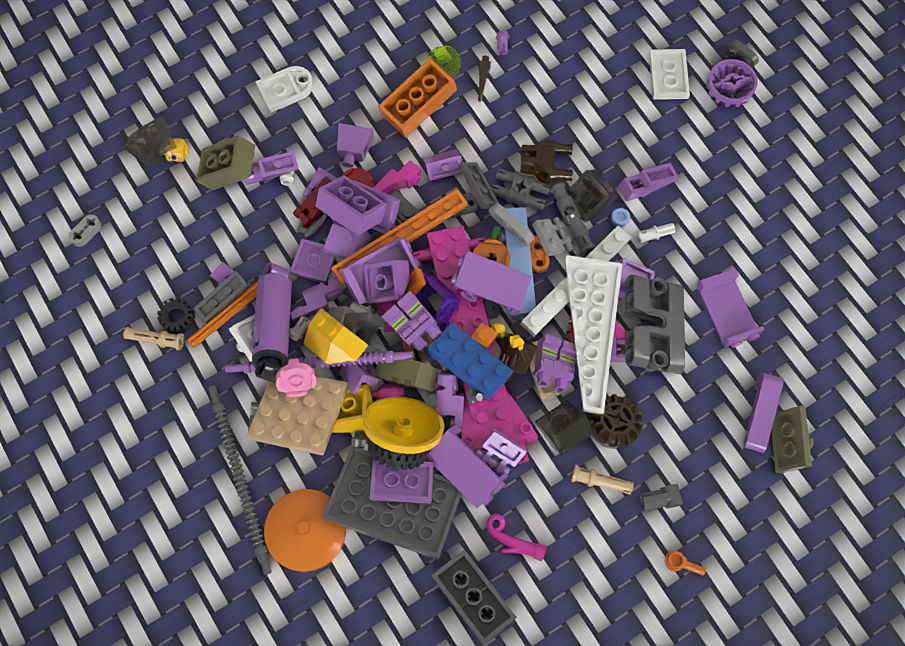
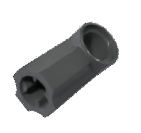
(667, 497)

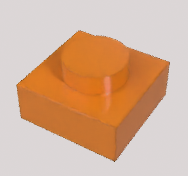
(484, 335)

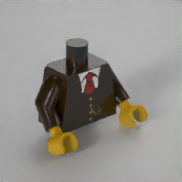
(515, 351)

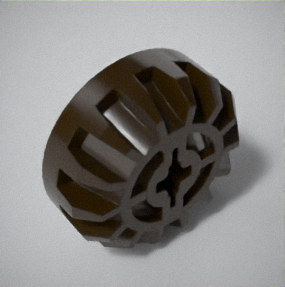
(608, 435)

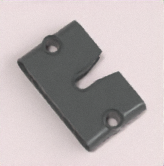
(659, 346)

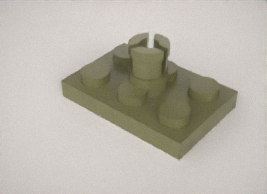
(791, 440)

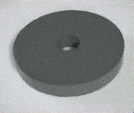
(492, 309)

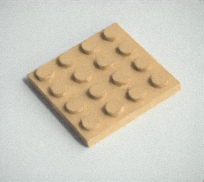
(299, 421)

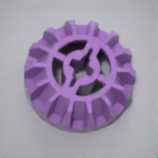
(728, 78)

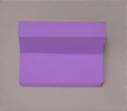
(443, 164)
(357, 374)

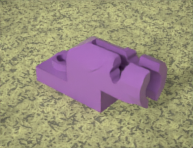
(272, 167)
(317, 298)
(448, 401)

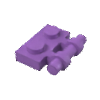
(504, 448)

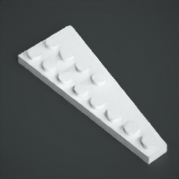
(593, 305)

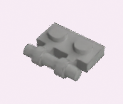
(549, 238)

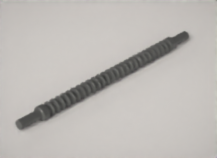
(261, 549)

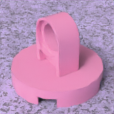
(295, 378)

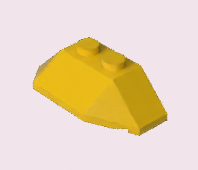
(332, 339)

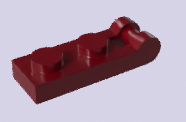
(310, 204)

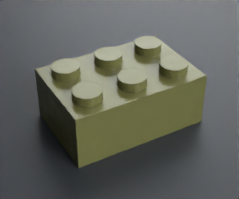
(225, 163)

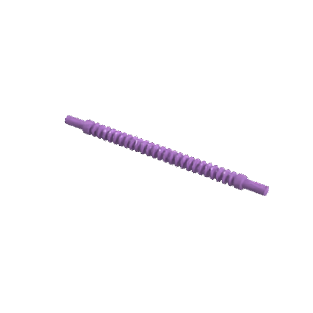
(388, 356)

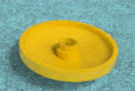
(403, 425)

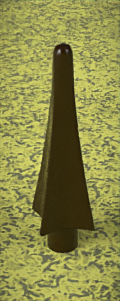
(484, 68)

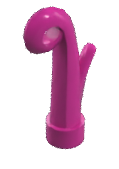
(515, 544)

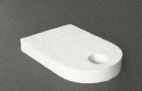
(284, 87)

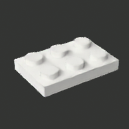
(669, 74)

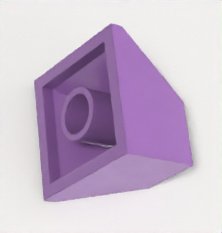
(343, 242)
(386, 280)

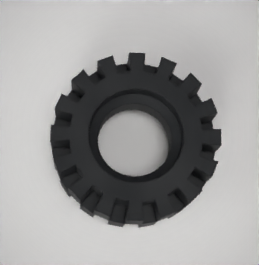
(168, 308)

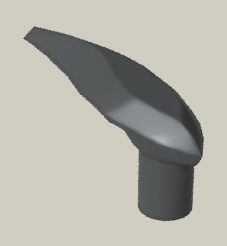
(313, 227)
(474, 396)

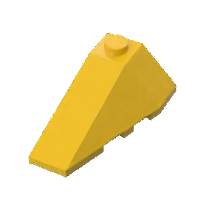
(352, 411)

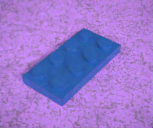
(470, 361)

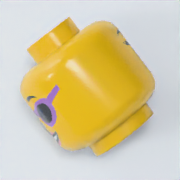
(178, 154)

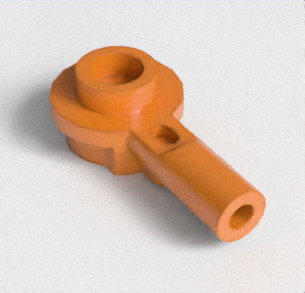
(676, 561)

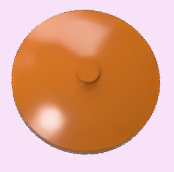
(299, 535)

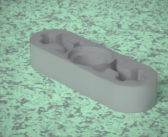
(511, 224)

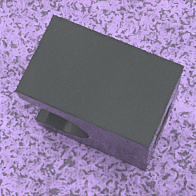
(363, 326)

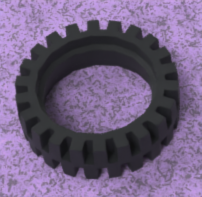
(395, 459)

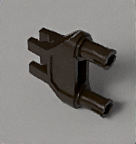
(540, 160)

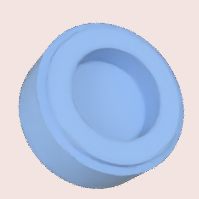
(620, 217)

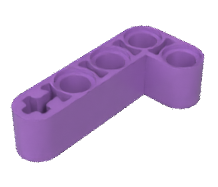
(763, 411)

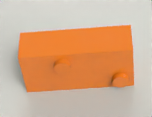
(417, 97)

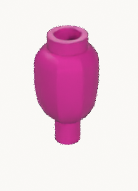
(388, 390)

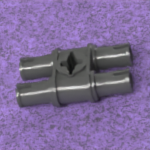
(517, 181)

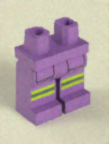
(417, 327)
(554, 362)

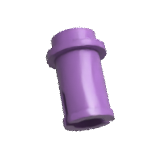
(502, 42)

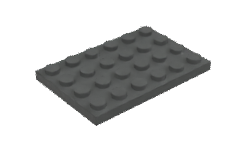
(403, 524)

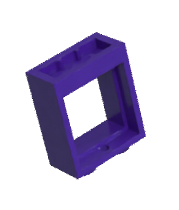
(449, 304)

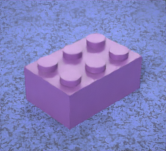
(350, 205)

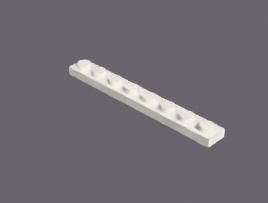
(560, 295)

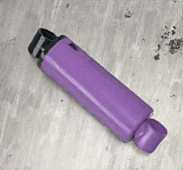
(271, 322)

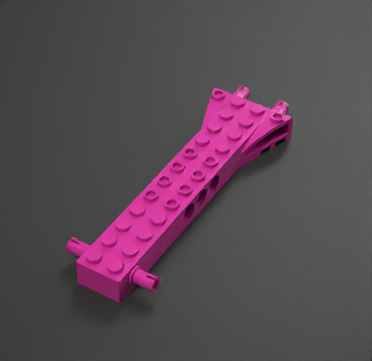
(484, 415)

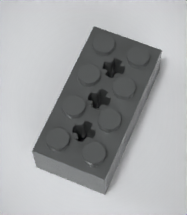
(488, 599)

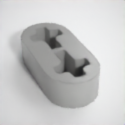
(85, 230)

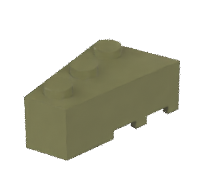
(409, 373)

